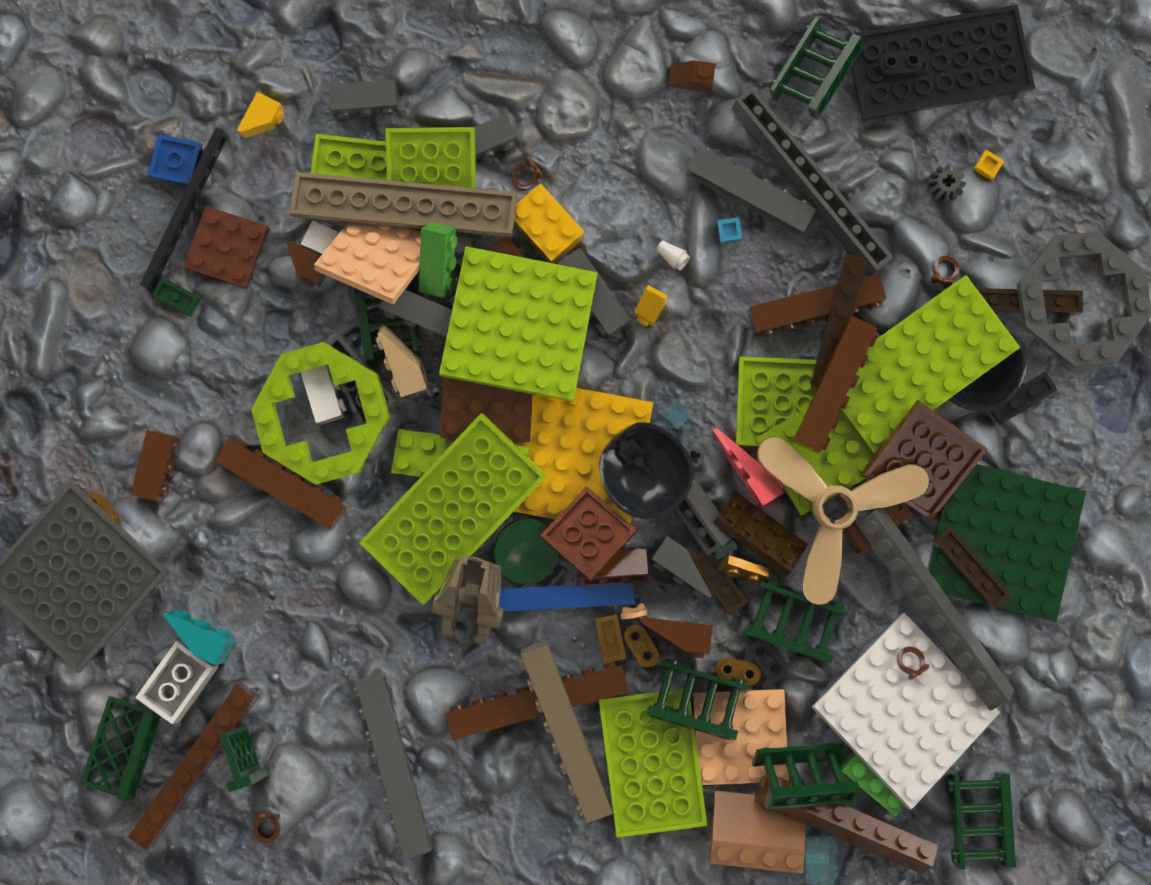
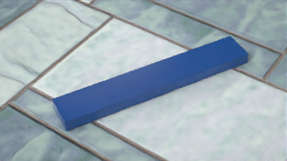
(566, 597)

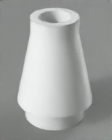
(673, 255)

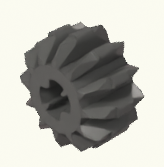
(940, 189)

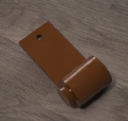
(858, 539)

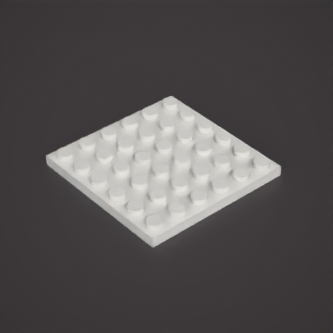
(903, 726)

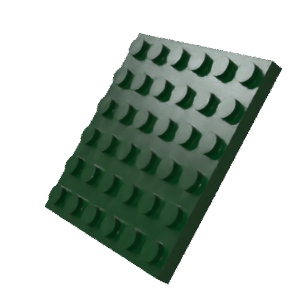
(1019, 531)

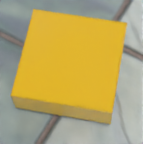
(988, 165)

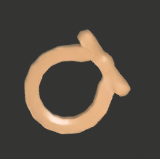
(628, 613)

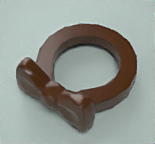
(529, 163)
(936, 278)
(922, 666)
(274, 817)

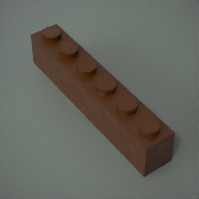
(810, 307)
(835, 384)
(281, 484)

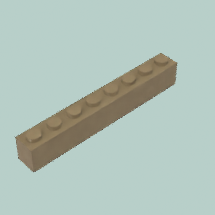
(566, 732)

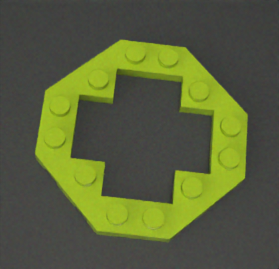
(279, 388)

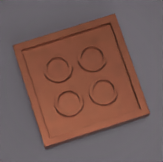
(226, 247)
(588, 533)

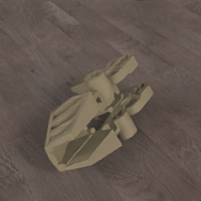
(474, 587)

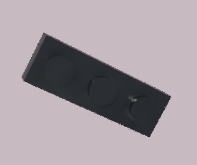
(1027, 395)

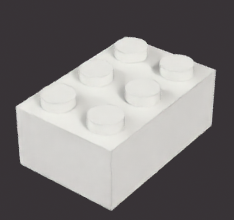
(176, 683)

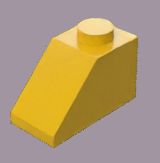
(261, 116)
(650, 306)

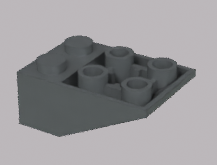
(677, 562)

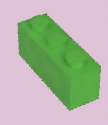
(437, 259)
(858, 771)

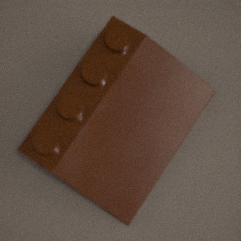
(688, 636)

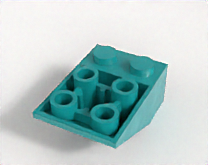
(202, 640)

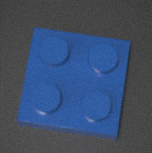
(174, 159)

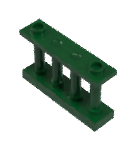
(828, 84)
(369, 327)
(799, 643)
(681, 716)
(799, 794)
(1003, 830)

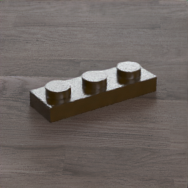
(719, 582)

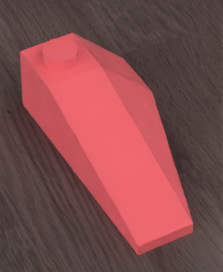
(755, 478)

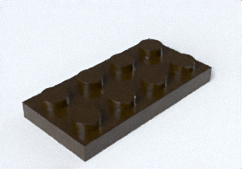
(761, 533)

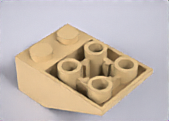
(405, 365)

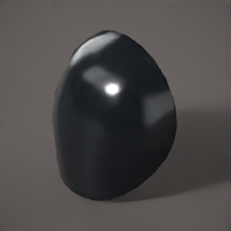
(996, 385)
(646, 471)

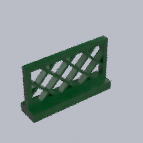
(136, 757)
(242, 759)

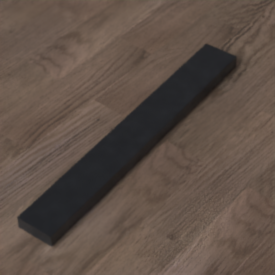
(184, 210)

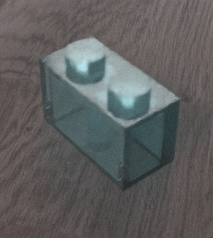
(819, 859)

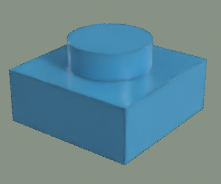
(729, 230)

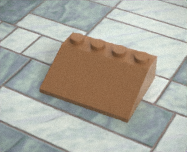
(754, 837)

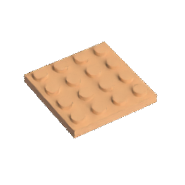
(373, 259)
(759, 725)

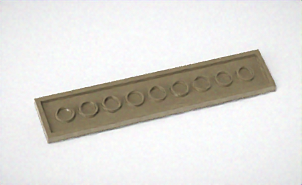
(403, 204)

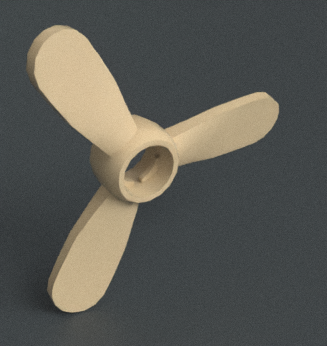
(825, 555)

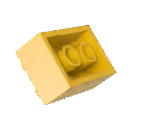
(547, 224)

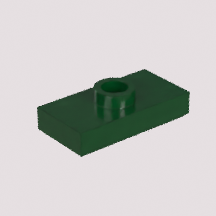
(176, 297)

